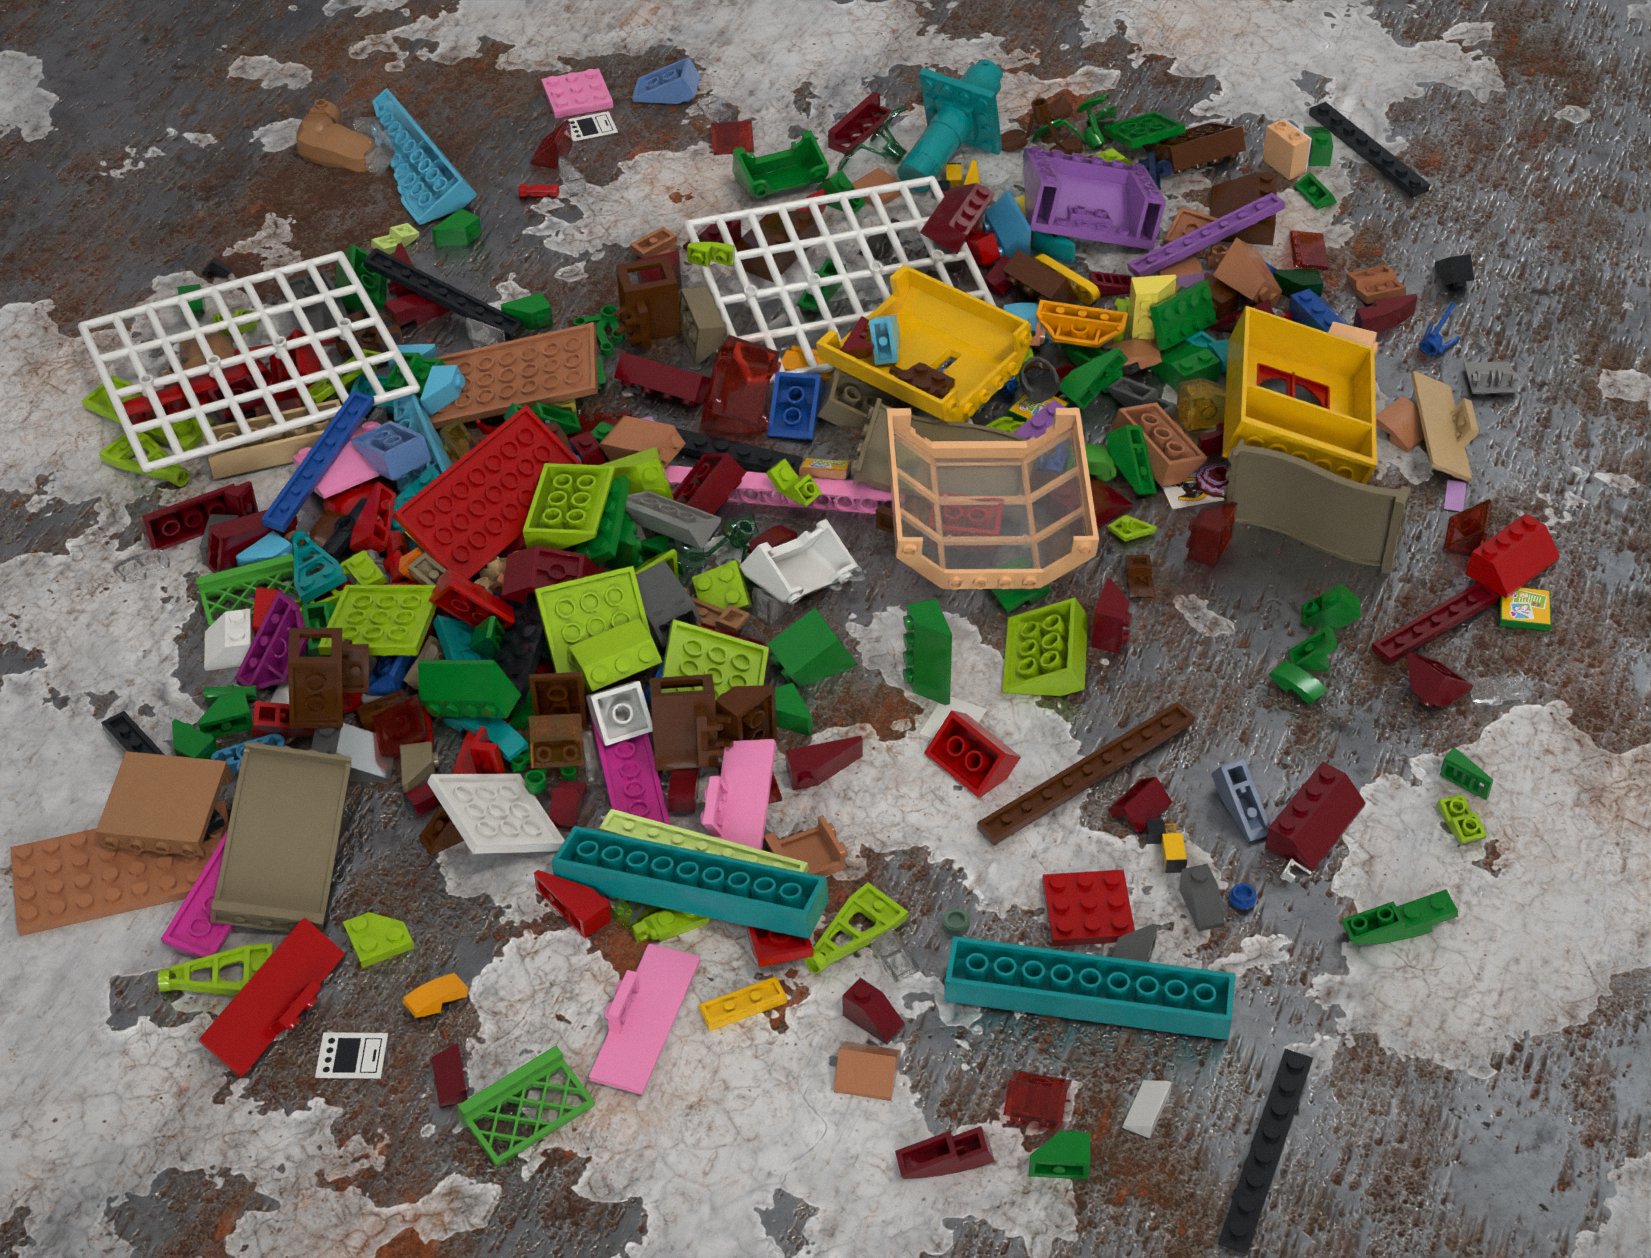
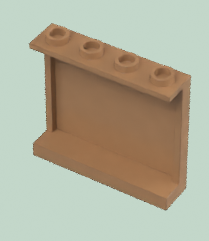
(162, 803)

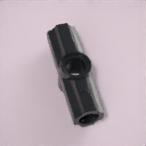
(340, 540)

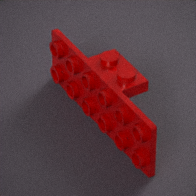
(272, 998)

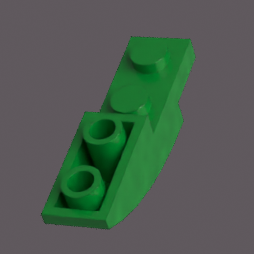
(1401, 922)

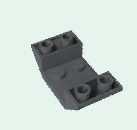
(317, 314)

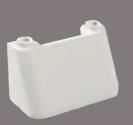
(800, 564)

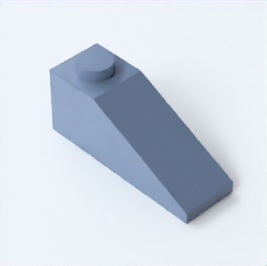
(1242, 799)

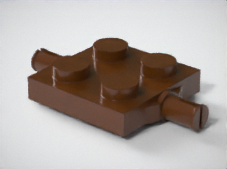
(925, 379)

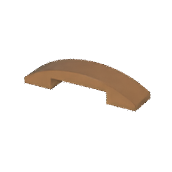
(728, 619)

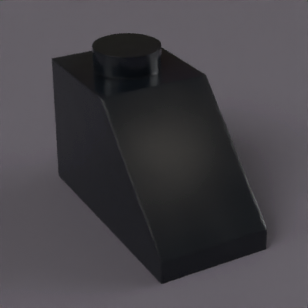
(1455, 270)

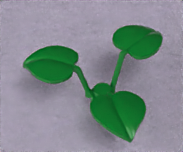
(1092, 134)

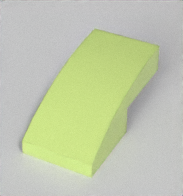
(401, 233)

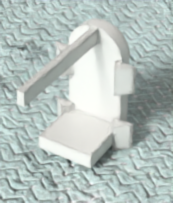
(1286, 875)

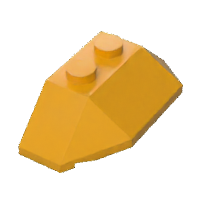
(1079, 323)

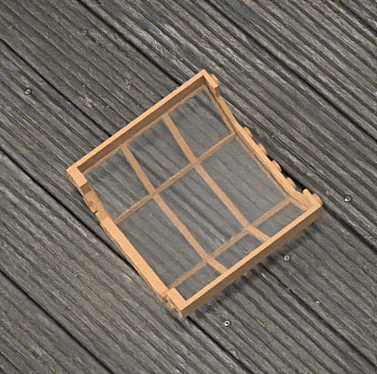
(991, 507)

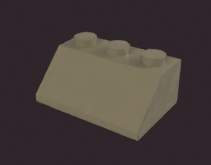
(700, 323)

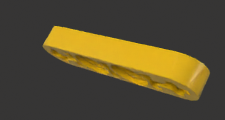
(1085, 290)

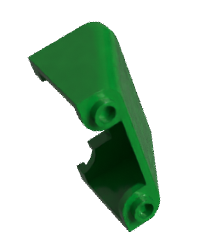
(782, 170)

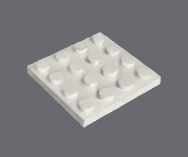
(495, 813)

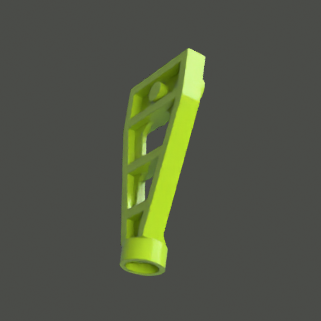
(120, 451)
(361, 569)
(873, 905)
(250, 955)

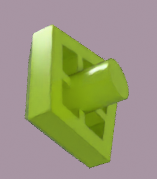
(1129, 528)

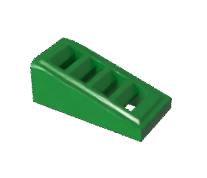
(1463, 771)

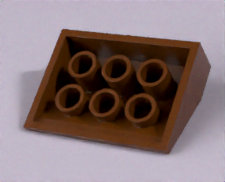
(1200, 145)
(1240, 192)
(776, 234)

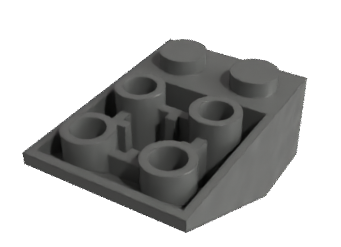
(664, 601)

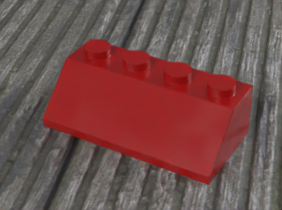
(1513, 556)

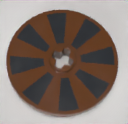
(376, 343)

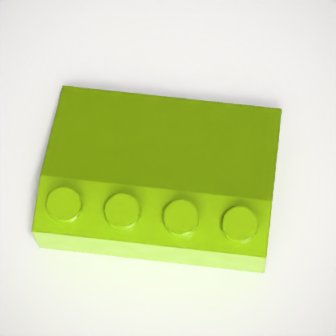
(567, 505)
(1046, 650)

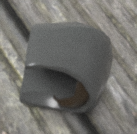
(1039, 379)

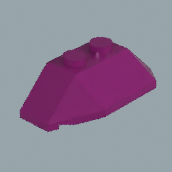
(268, 655)

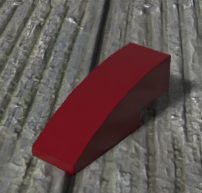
(413, 308)
(1385, 313)
(683, 790)
(945, 1154)

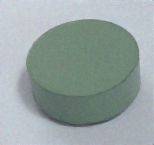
(956, 922)

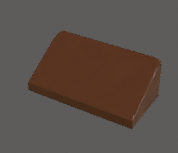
(377, 706)

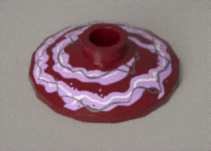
(1212, 479)

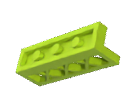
(322, 389)

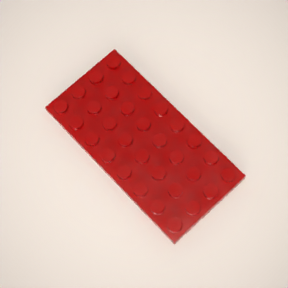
(484, 496)

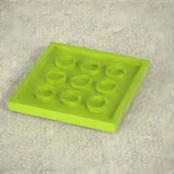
(585, 609)
(384, 616)
(704, 651)

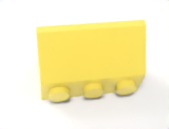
(1143, 294)

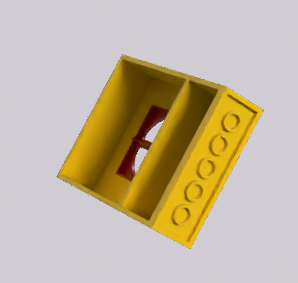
(1331, 368)

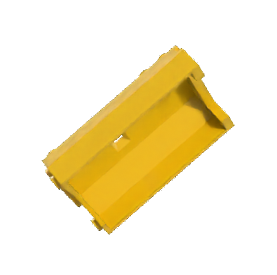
(934, 326)

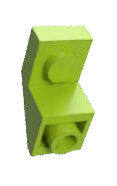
(799, 489)

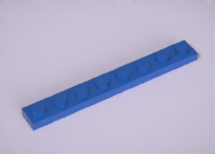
(317, 461)

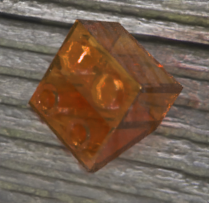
(555, 741)

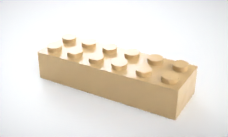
(266, 451)

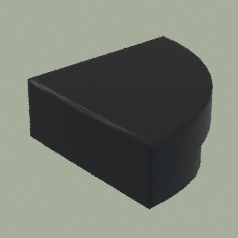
(216, 268)

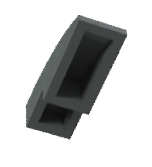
(1133, 393)

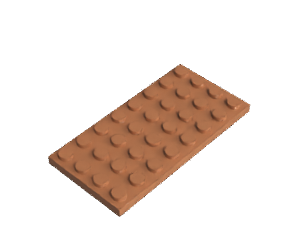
(523, 372)
(82, 880)

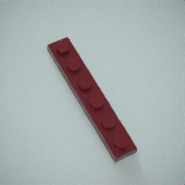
(1434, 623)

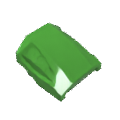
(1100, 462)

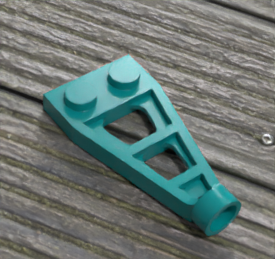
(320, 582)

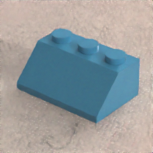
(1008, 225)

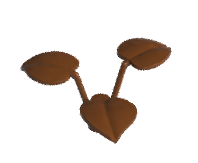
(1042, 113)

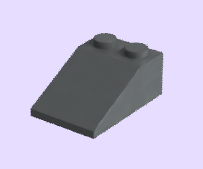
(362, 746)

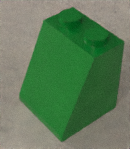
(809, 651)

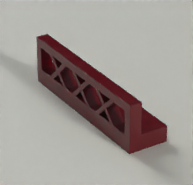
(853, 124)

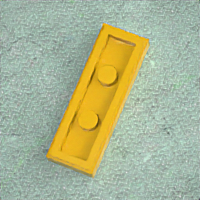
(742, 1003)

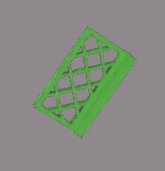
(247, 579)
(507, 1090)

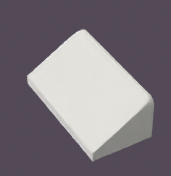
(1147, 1107)

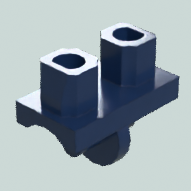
(1156, 170)

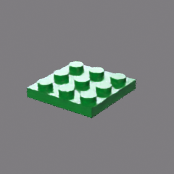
(1144, 130)

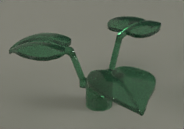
(892, 147)
(738, 530)

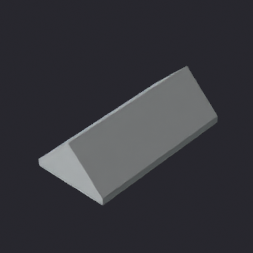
(671, 518)

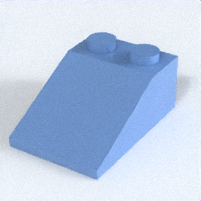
(669, 84)
(393, 449)

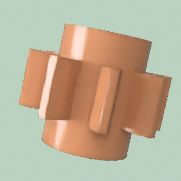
(1215, 256)

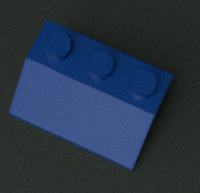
(1313, 311)

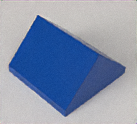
(389, 674)

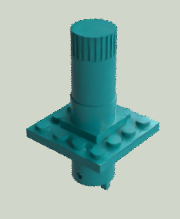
(955, 115)

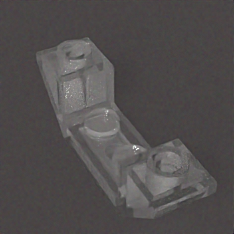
(381, 154)

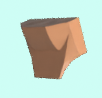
(655, 243)

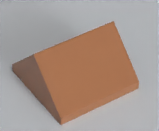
(866, 1070)

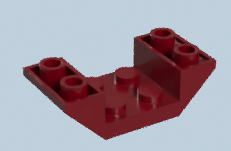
(543, 567)

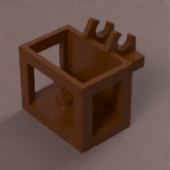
(649, 308)
(319, 682)
(686, 723)

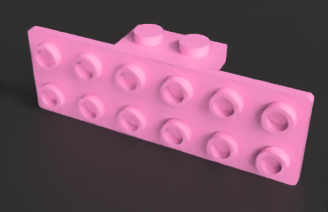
(740, 796)
(643, 1017)

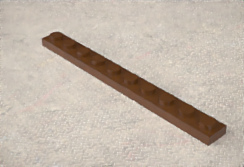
(1085, 773)

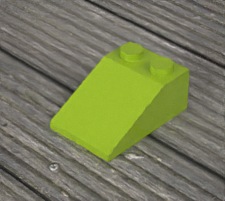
(644, 471)

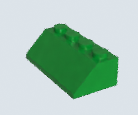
(928, 651)
(466, 689)

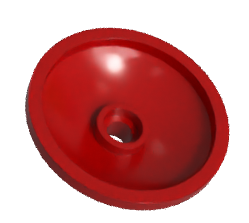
(346, 500)

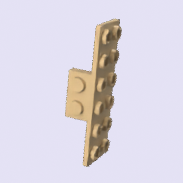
(1444, 426)

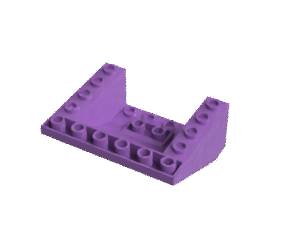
(1091, 198)

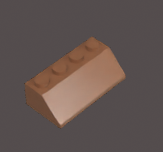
(1169, 449)

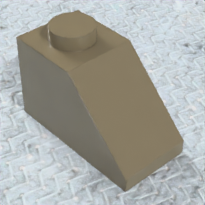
(417, 764)

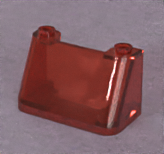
(739, 388)

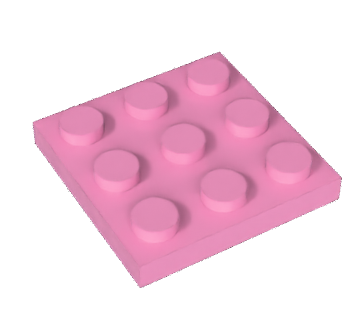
(577, 93)

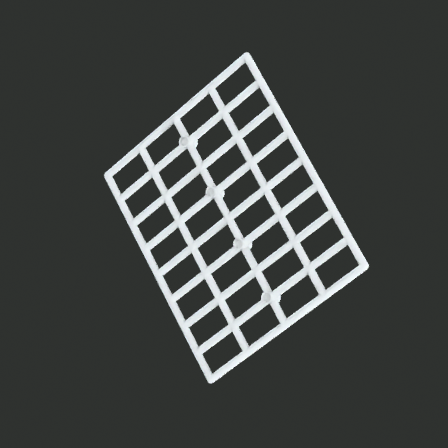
(814, 282)
(215, 365)

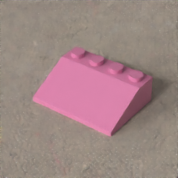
(348, 468)

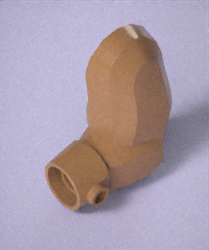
(329, 143)
(192, 355)

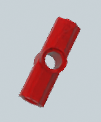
(395, 550)

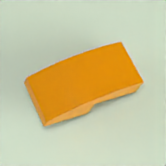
(430, 996)

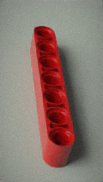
(174, 399)

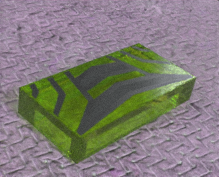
(632, 912)

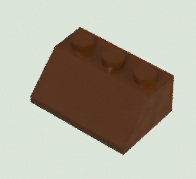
(1038, 279)
(751, 712)

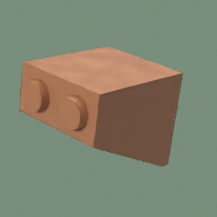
(1248, 273)
(637, 434)

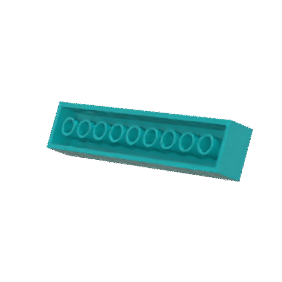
(693, 881)
(1090, 987)

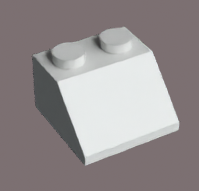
(228, 640)
(620, 712)

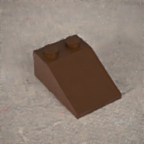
(559, 694)

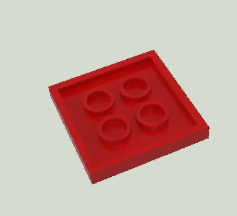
(1087, 907)

